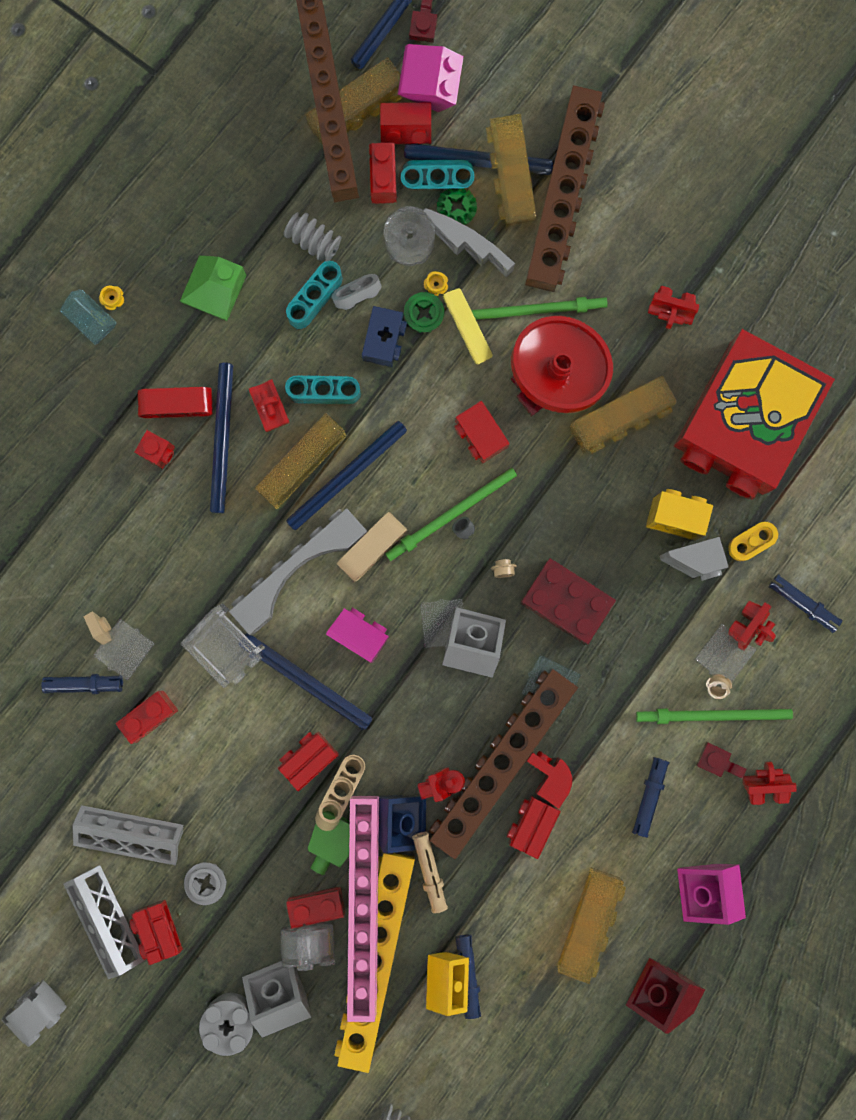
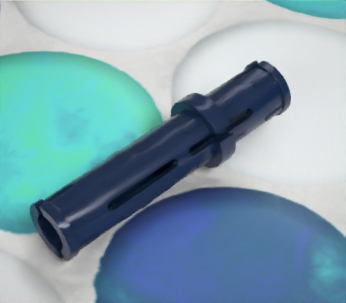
(806, 604)
(82, 684)
(651, 794)
(465, 949)

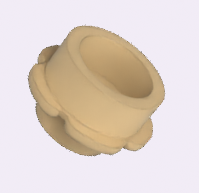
(503, 568)
(718, 692)

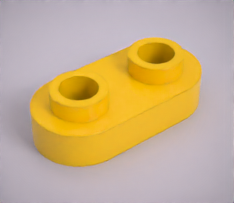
(752, 542)

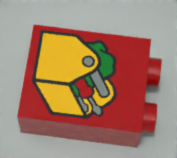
(752, 415)

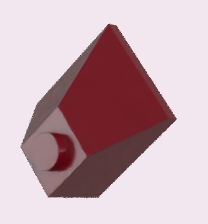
(664, 996)

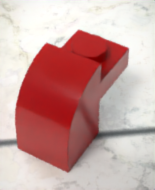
(558, 778)

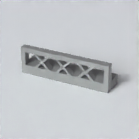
(127, 830)
(95, 926)

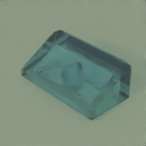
(87, 316)

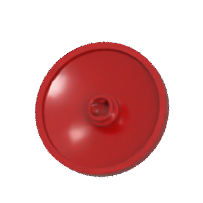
(561, 364)

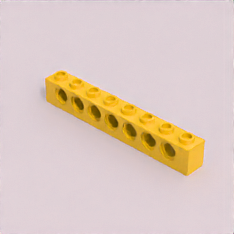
(359, 1056)

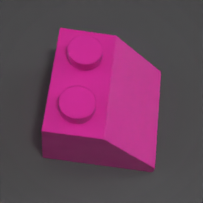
(430, 75)
(358, 635)
(711, 893)

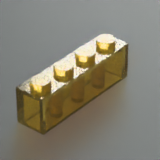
(364, 95)
(512, 170)
(622, 415)
(301, 461)
(590, 925)

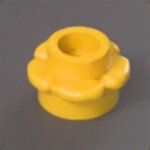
(436, 277)
(109, 291)

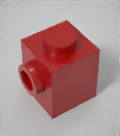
(155, 449)

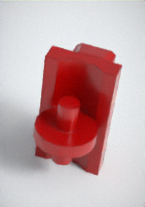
(673, 309)
(269, 405)
(758, 616)
(769, 781)
(441, 784)

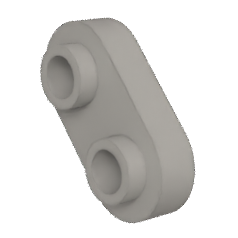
(356, 291)

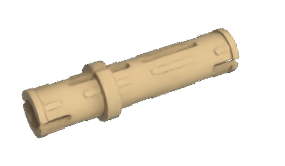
(432, 882)

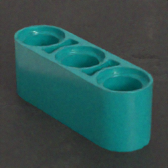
(426, 181)
(315, 283)
(311, 384)

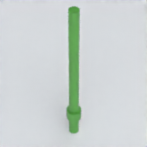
(579, 305)
(409, 542)
(663, 716)

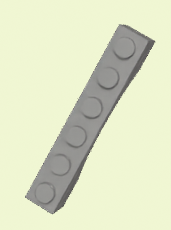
(258, 606)

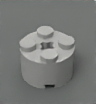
(33, 1012)
(216, 1034)

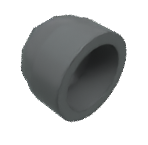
(459, 524)

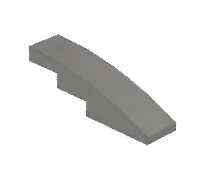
(461, 237)

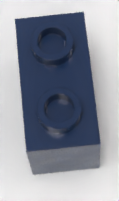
(383, 322)

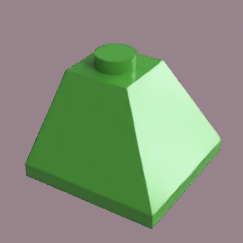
(214, 286)

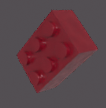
(568, 601)

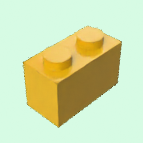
(447, 983)

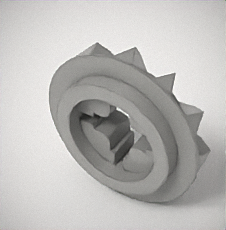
(193, 886)

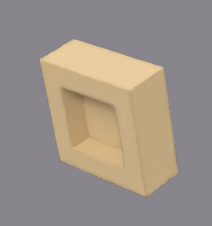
(98, 627)

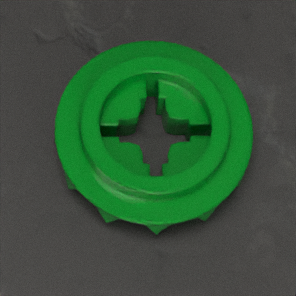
(468, 204)
(424, 300)

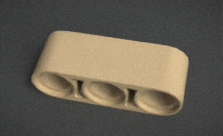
(372, 546)
(335, 803)

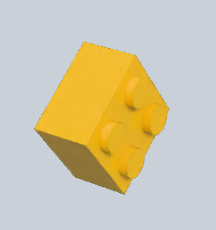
(679, 515)

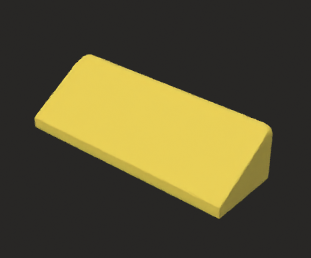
(467, 326)

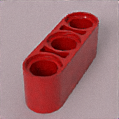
(175, 402)

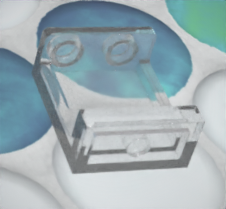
(222, 647)

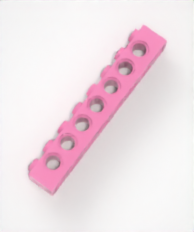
(363, 909)

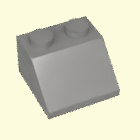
(699, 559)
(474, 642)
(275, 998)

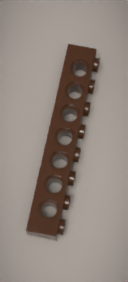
(327, 100)
(581, 102)
(454, 842)

